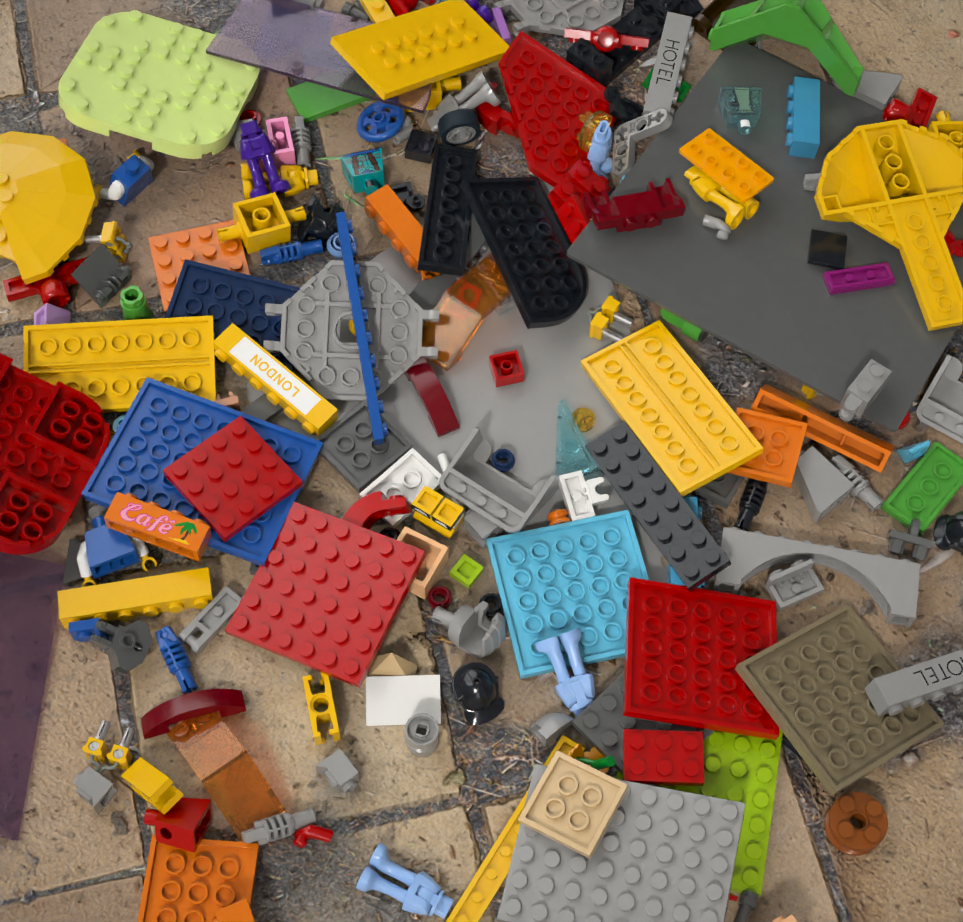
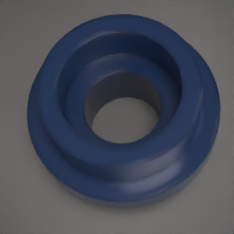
(505, 455)

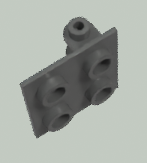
(101, 275)

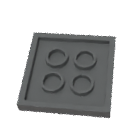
(352, 452)

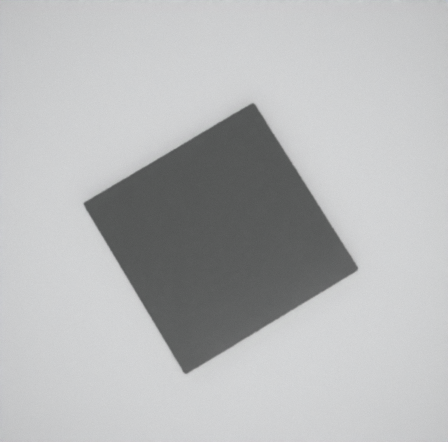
(758, 281)

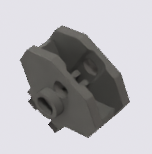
(125, 646)

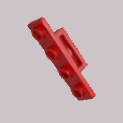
(571, 215)

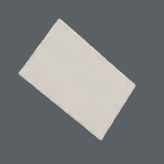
(398, 698)

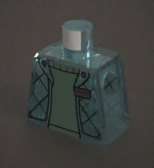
(740, 107)

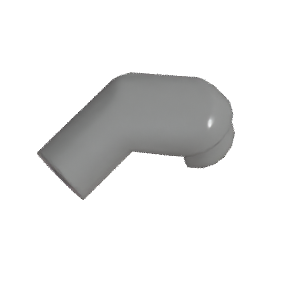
(404, 132)
(717, 224)

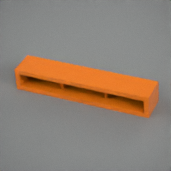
(825, 428)

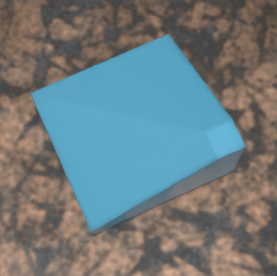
(913, 451)

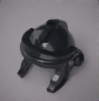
(320, 221)
(949, 532)
(480, 699)

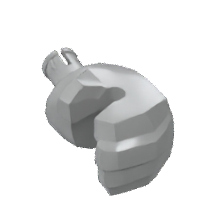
(471, 629)

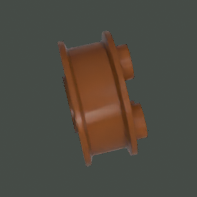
(865, 810)

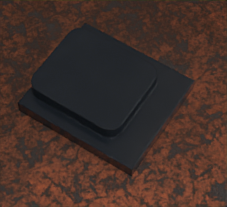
(827, 249)

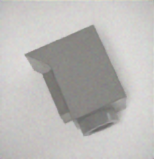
(480, 528)
(339, 772)
(94, 789)

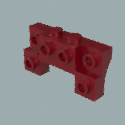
(635, 209)

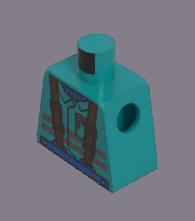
(364, 170)

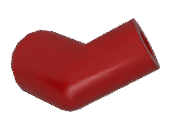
(311, 832)

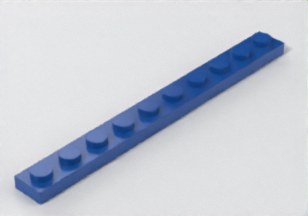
(363, 337)

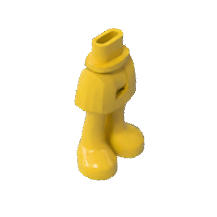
(298, 177)
(711, 191)

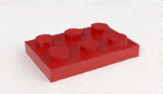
(663, 757)

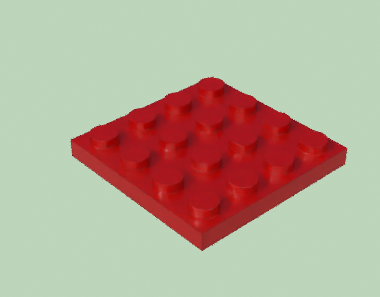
(232, 478)

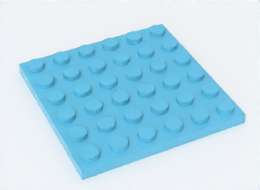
(567, 581)

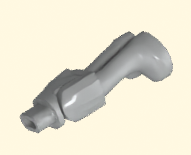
(479, 84)

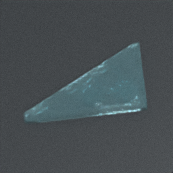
(571, 448)

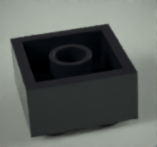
(421, 146)

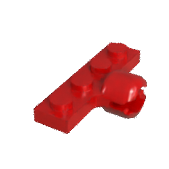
(606, 38)
(916, 114)
(52, 288)

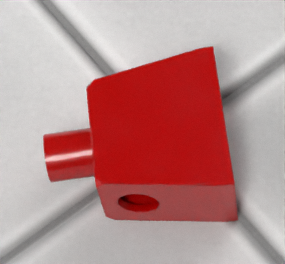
(183, 824)

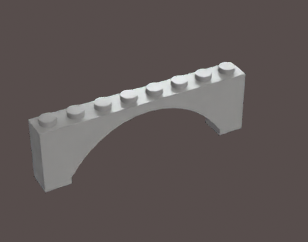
(887, 580)

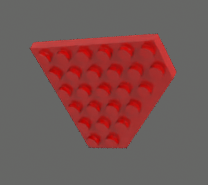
(546, 106)

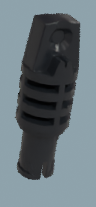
(751, 503)

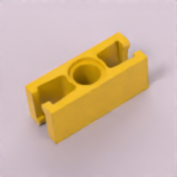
(321, 717)
(152, 785)

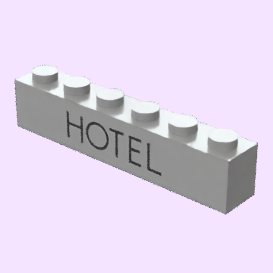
(669, 63)
(917, 684)

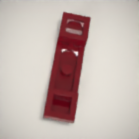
(433, 397)
(190, 706)

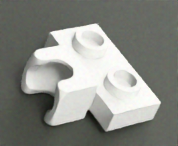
(580, 495)

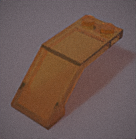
(463, 310)
(225, 771)

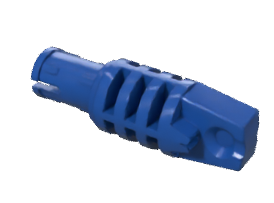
(290, 251)
(176, 658)

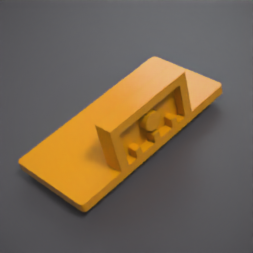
(726, 165)

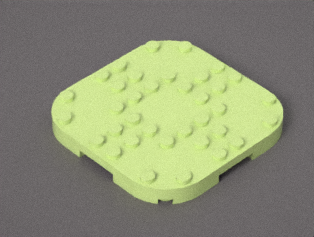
(156, 85)

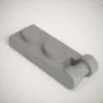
(210, 620)

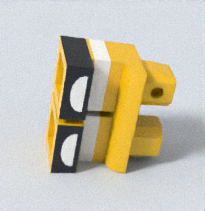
(437, 512)

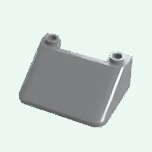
(943, 400)
(489, 490)

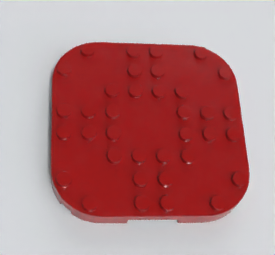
(46, 456)

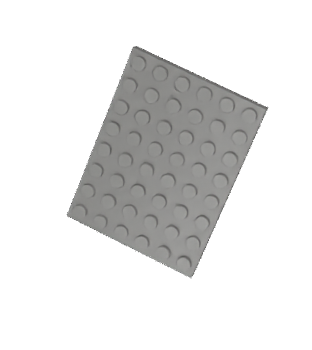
(658, 861)

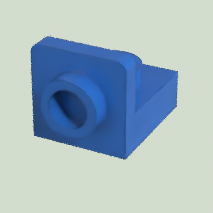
(84, 629)

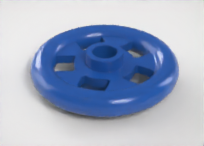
(380, 122)

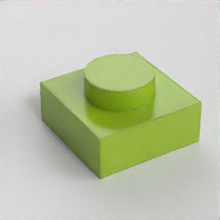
(466, 571)

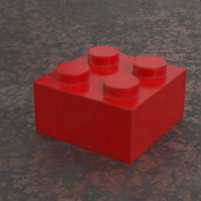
(506, 368)

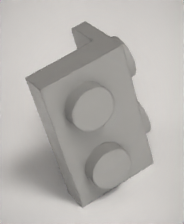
(793, 584)

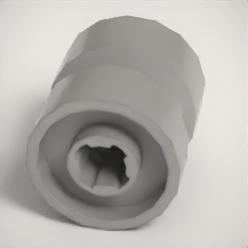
(422, 735)

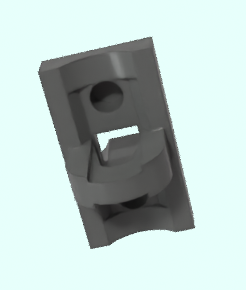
(921, 545)

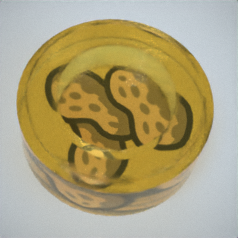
(584, 419)

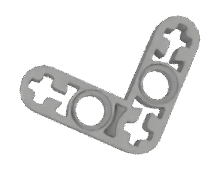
(656, 122)

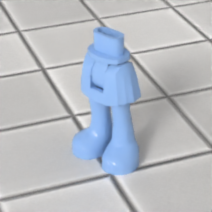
(600, 149)
(579, 689)
(423, 891)

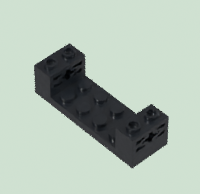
(643, 20)

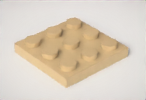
(573, 804)

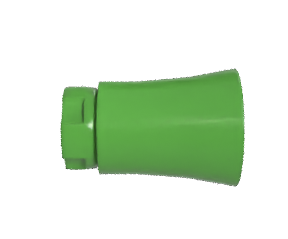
(135, 304)

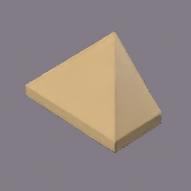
(391, 665)

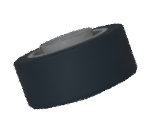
(459, 127)

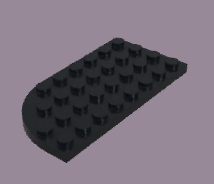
(528, 247)

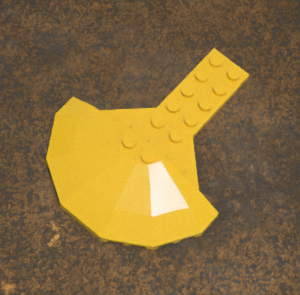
(907, 192)
(42, 202)

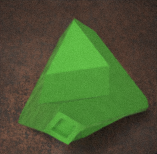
(795, 23)

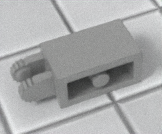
(863, 390)

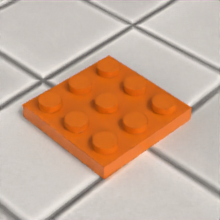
(781, 446)

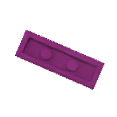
(858, 278)

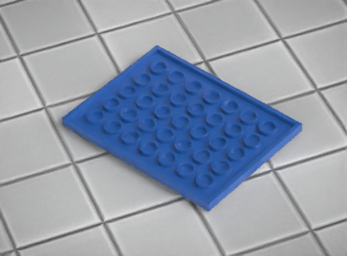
(167, 425)

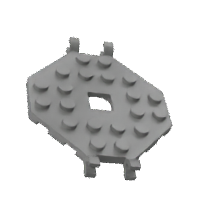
(556, 15)
(313, 328)

